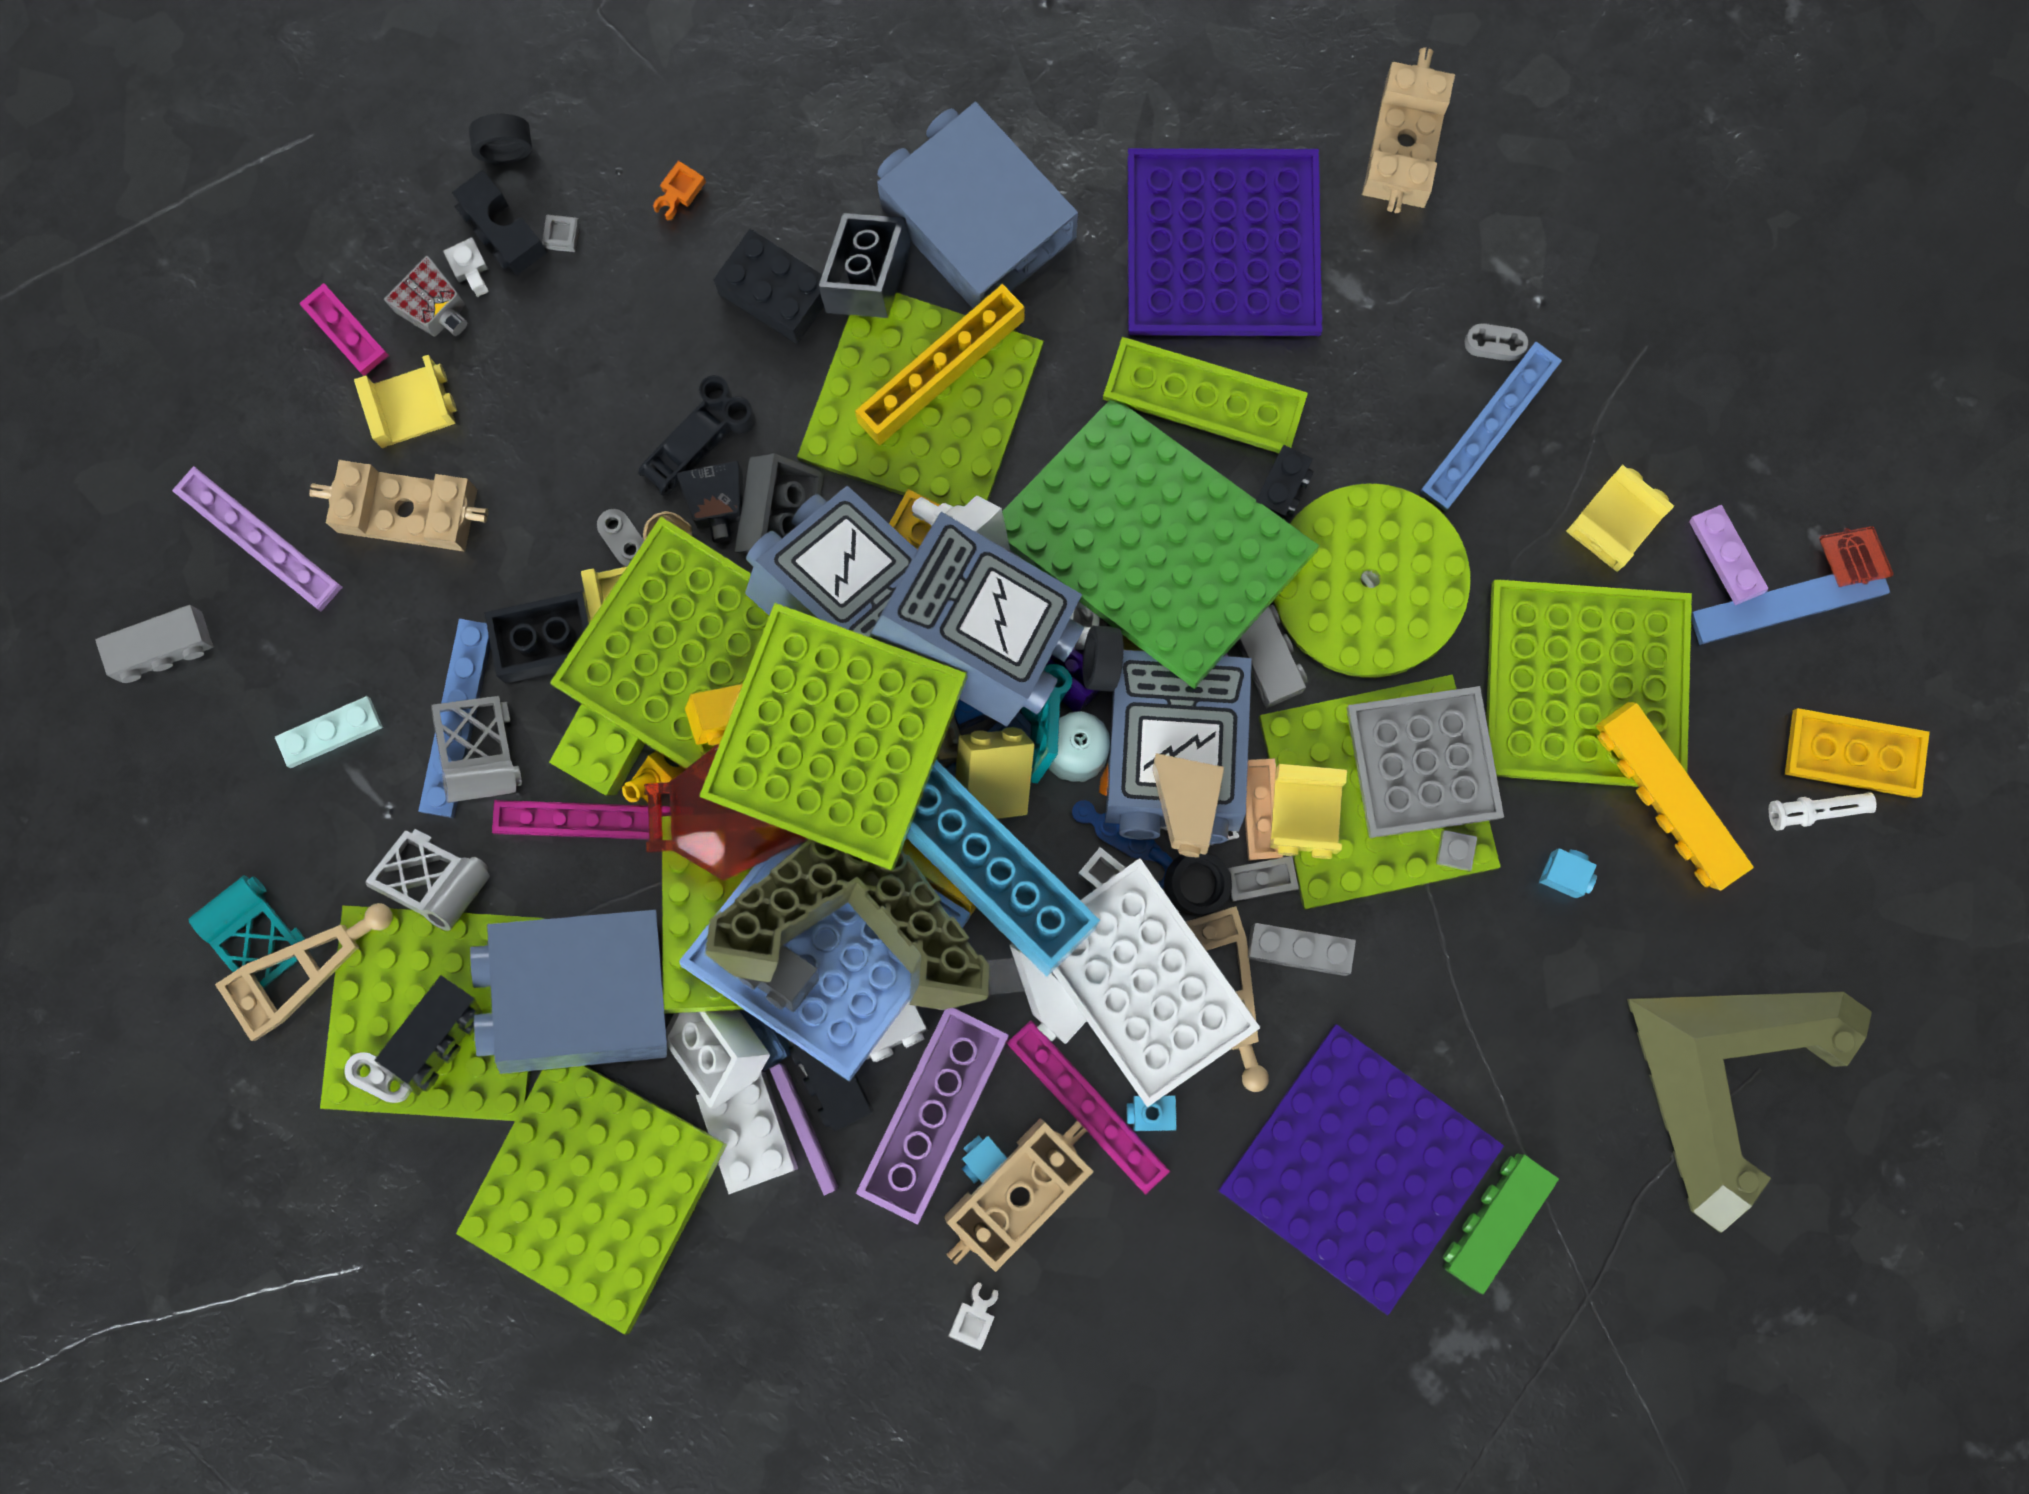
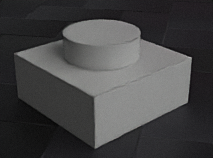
(1456, 850)

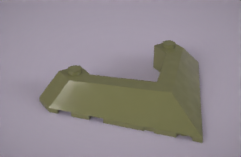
(893, 903)
(1685, 1053)

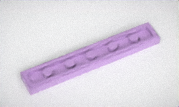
(257, 539)

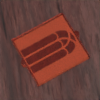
(1856, 556)

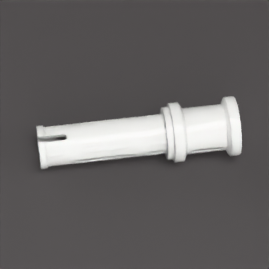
(1808, 811)

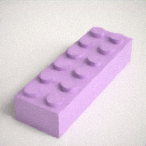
(932, 1115)

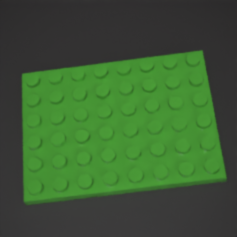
(1155, 541)

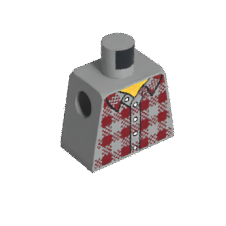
(428, 300)

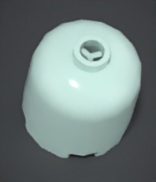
(1080, 761)

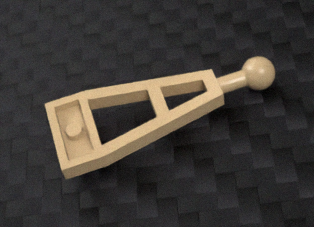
(1219, 930)
(249, 999)

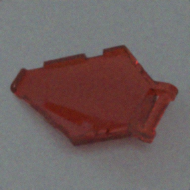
(710, 833)

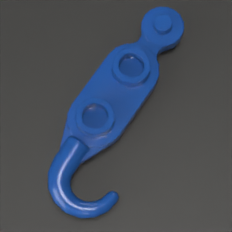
(1085, 813)

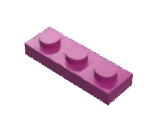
(343, 329)

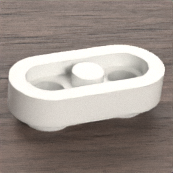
(376, 1082)

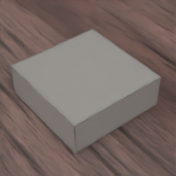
(560, 233)

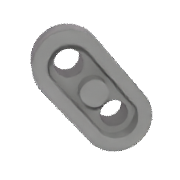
(621, 537)

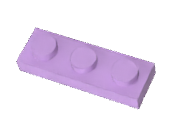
(1728, 555)

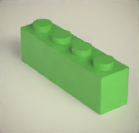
(1499, 1223)

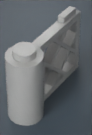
(482, 775)
(452, 888)

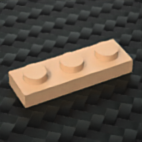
(1259, 809)

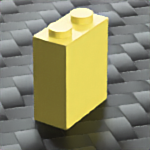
(997, 769)

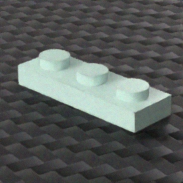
(328, 732)

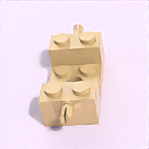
(1415, 106)
(368, 505)
(988, 1218)

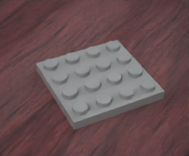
(1424, 762)

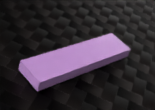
(804, 1128)

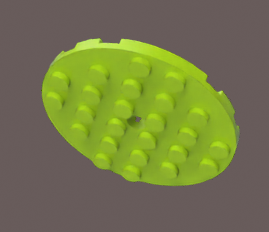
(1419, 589)

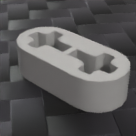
(1497, 336)

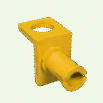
(653, 770)

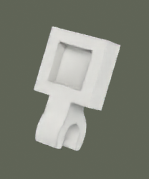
(468, 264)

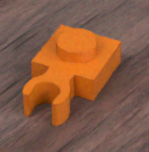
(679, 186)

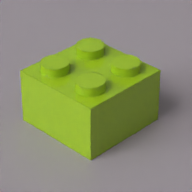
(597, 752)

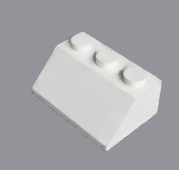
(716, 1052)

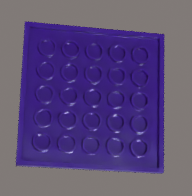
(1224, 242)
(1361, 1169)

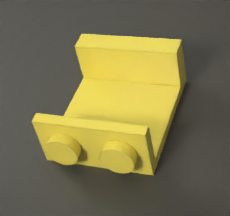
(406, 404)
(1620, 517)
(1307, 810)

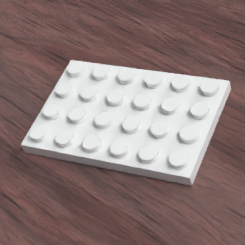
(1151, 987)

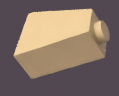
(1188, 801)

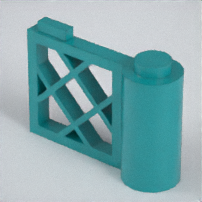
(1045, 724)
(234, 910)

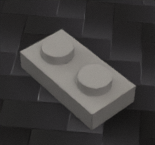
(1263, 879)

